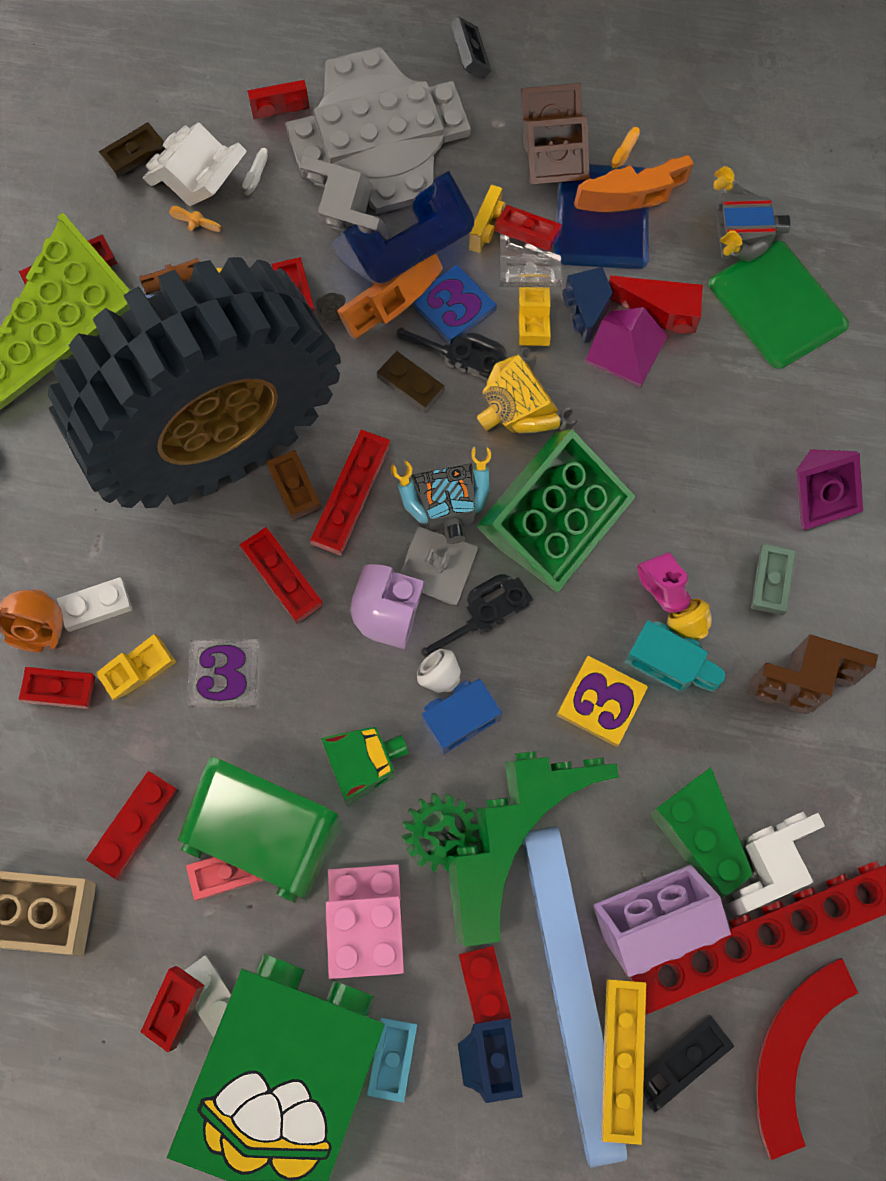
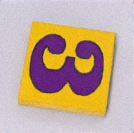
(602, 701)

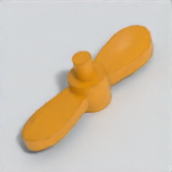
(194, 219)

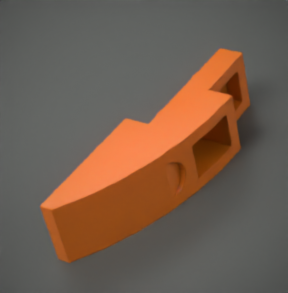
(627, 190)
(388, 300)

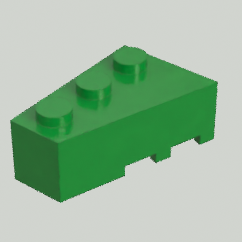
(705, 834)

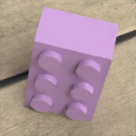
(661, 920)

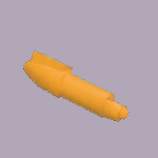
(623, 151)

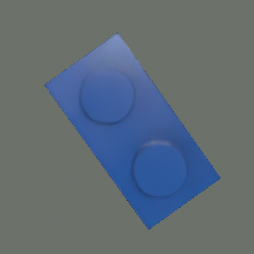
(460, 715)

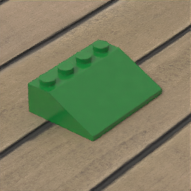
(557, 509)

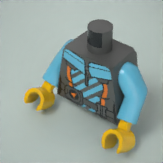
(446, 496)

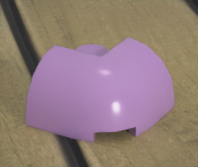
(385, 604)

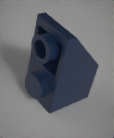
(589, 299)

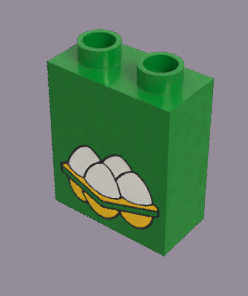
(278, 1079)

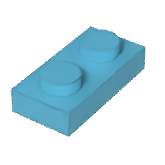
(392, 1061)

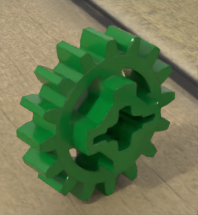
(441, 818)

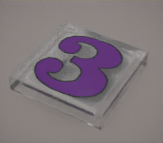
(223, 673)

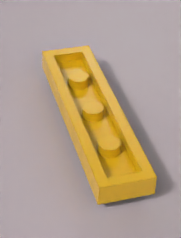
(623, 1062)

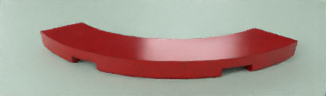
(783, 1050)

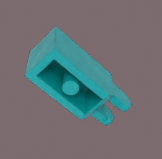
(673, 659)

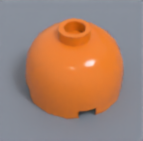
(30, 620)

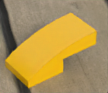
(534, 316)
(137, 668)

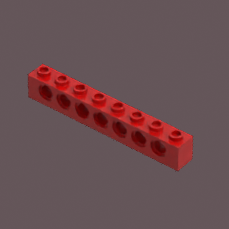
(785, 941)

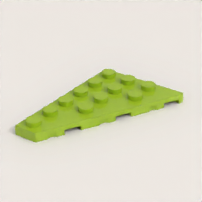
(59, 301)

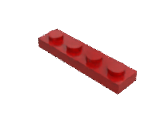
(350, 492)

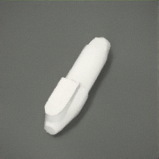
(253, 176)

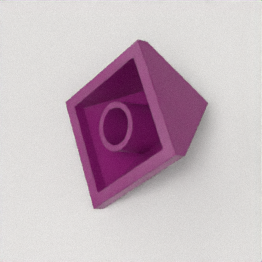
(627, 345)
(828, 486)

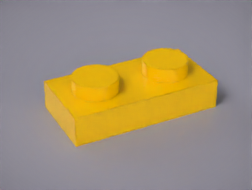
(483, 224)

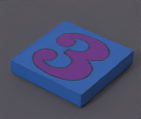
(454, 304)

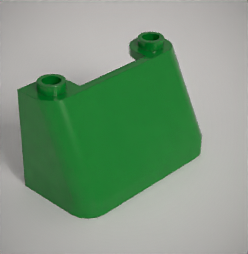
(259, 828)

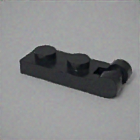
(685, 1061)

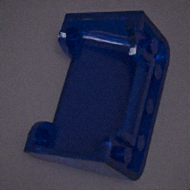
(441, 219)

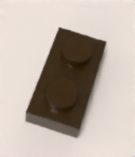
(132, 150)
(410, 381)

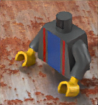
(745, 219)

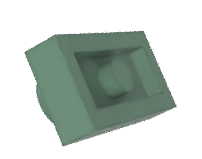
(773, 579)

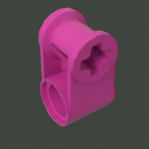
(665, 582)

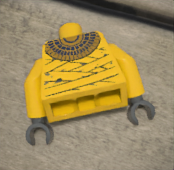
(520, 399)

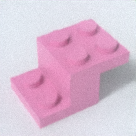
(364, 922)

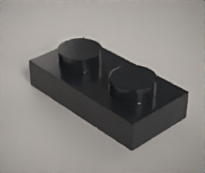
(470, 47)

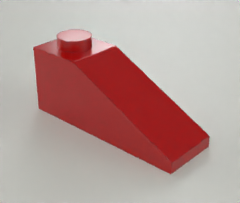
(671, 304)

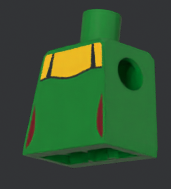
(362, 760)

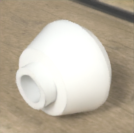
(439, 671)

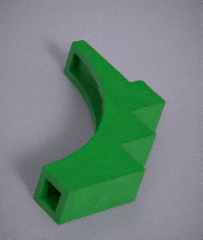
(480, 876)

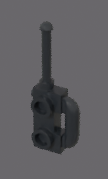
(461, 353)
(488, 614)

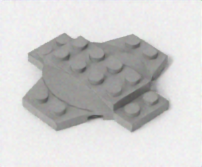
(380, 126)

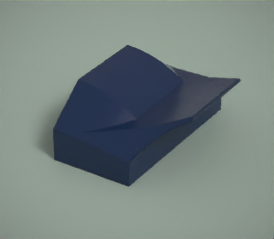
(491, 1061)

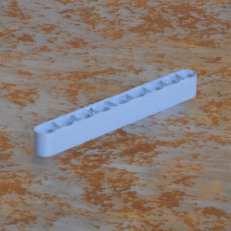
(571, 988)

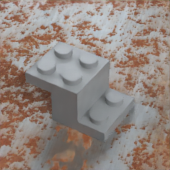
(343, 197)

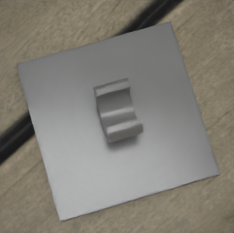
(439, 564)

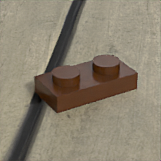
(293, 485)

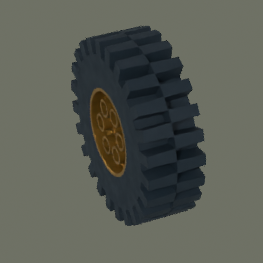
(192, 382)

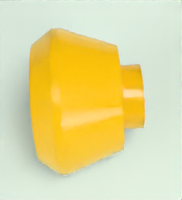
(692, 621)

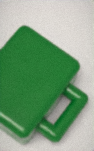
(779, 305)

